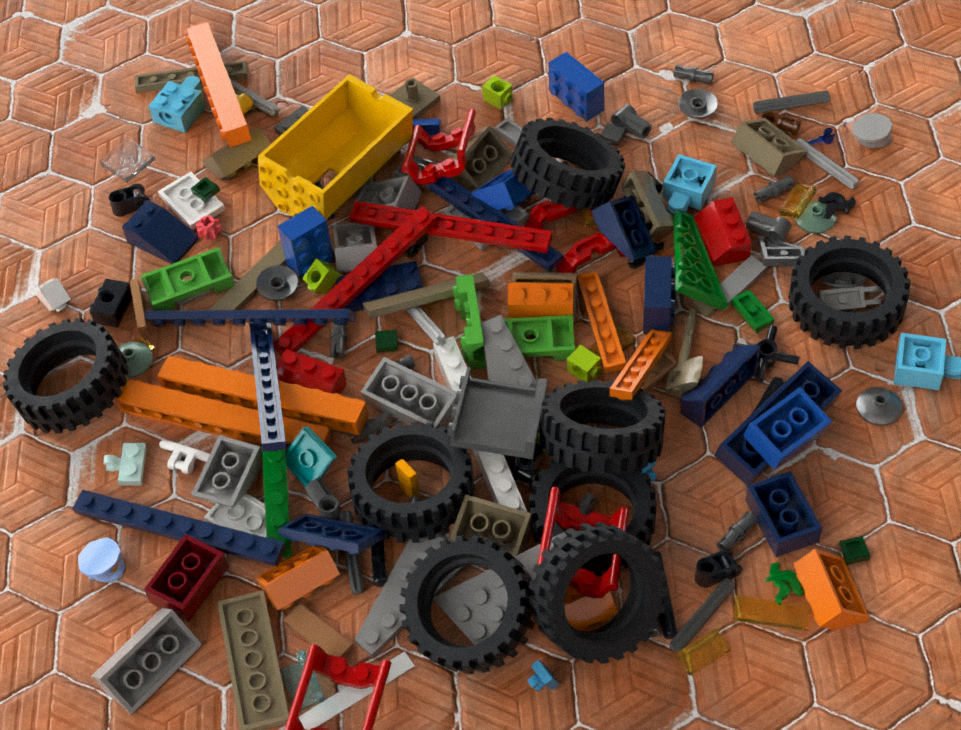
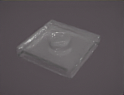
(127, 160)

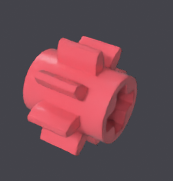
(208, 228)

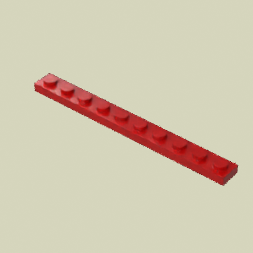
(456, 227)
(360, 277)

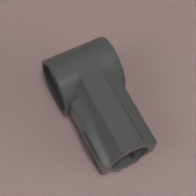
(628, 118)
(774, 229)
(323, 499)

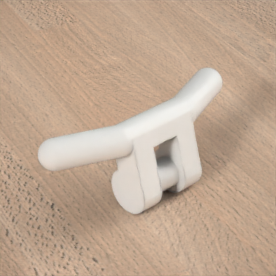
(181, 450)

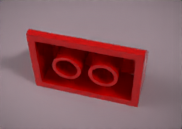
(723, 232)
(310, 373)

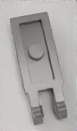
(849, 298)

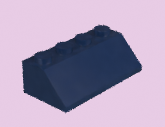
(720, 384)

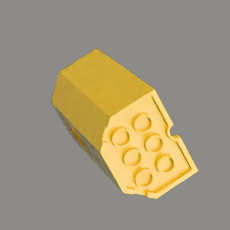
(344, 132)

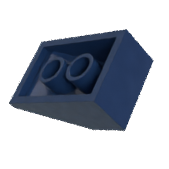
(625, 227)
(159, 233)

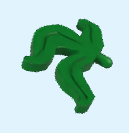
(779, 580)

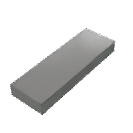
(742, 278)

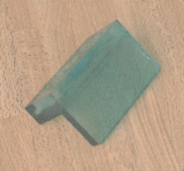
(292, 675)

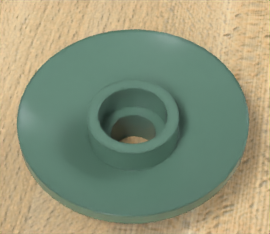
(812, 218)
(140, 358)

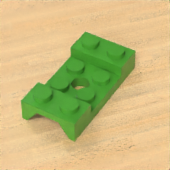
(207, 273)
(467, 304)
(552, 334)

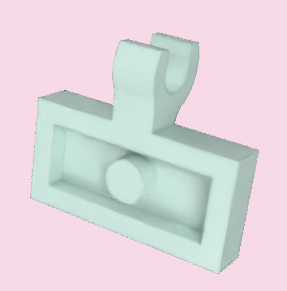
(129, 465)

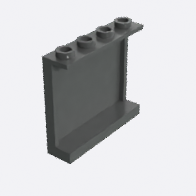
(496, 416)

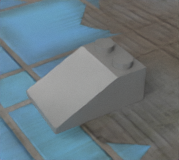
(394, 192)
(352, 244)
(228, 472)

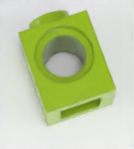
(497, 92)
(326, 272)
(584, 364)

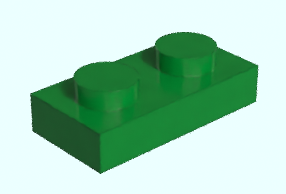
(752, 311)

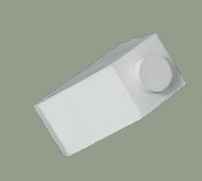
(52, 295)

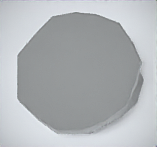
(873, 130)

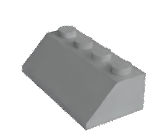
(409, 395)
(147, 660)

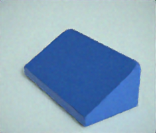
(431, 126)

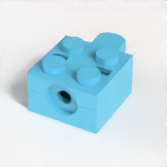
(178, 104)
(688, 184)
(923, 362)

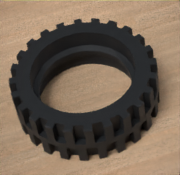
(560, 182)
(852, 257)
(81, 401)
(411, 444)
(600, 448)
(632, 485)
(427, 579)
(637, 613)

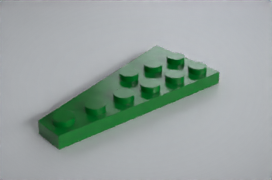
(693, 266)

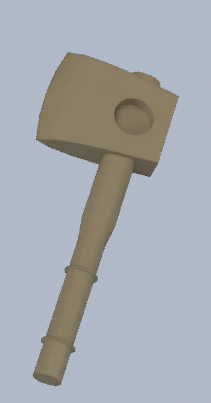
(688, 371)

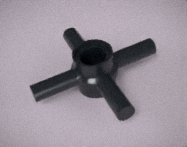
(770, 354)

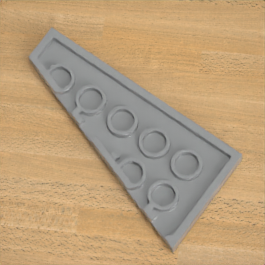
(385, 616)

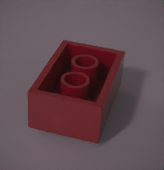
(186, 577)

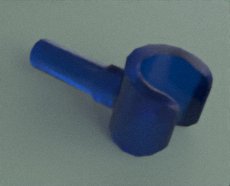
(826, 137)

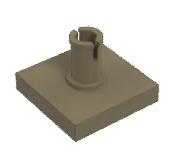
(416, 96)

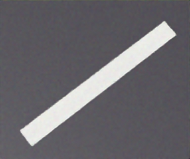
(349, 696)

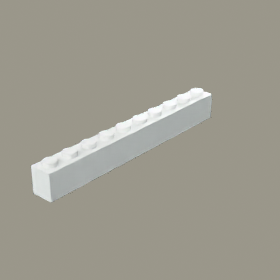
(492, 465)

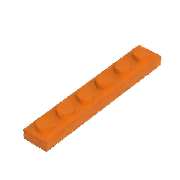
(601, 322)
(640, 364)

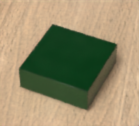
(205, 189)
(386, 341)
(854, 550)

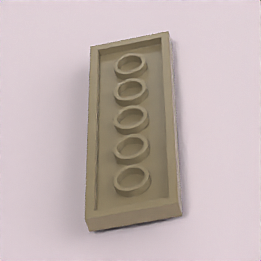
(253, 662)

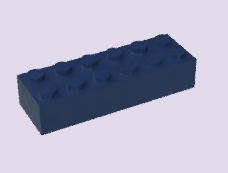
(740, 455)

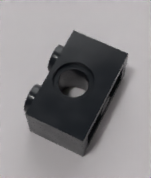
(111, 303)

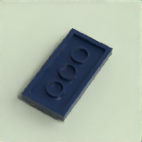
(392, 281)
(331, 533)

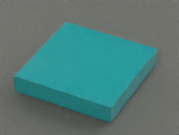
(309, 457)

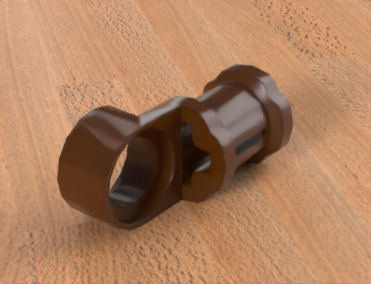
(784, 122)

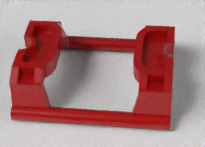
(440, 142)
(582, 250)
(570, 517)
(339, 672)

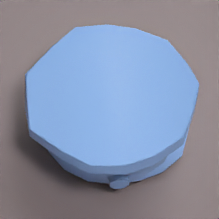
(102, 560)

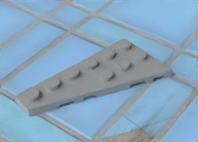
(503, 356)
(482, 601)

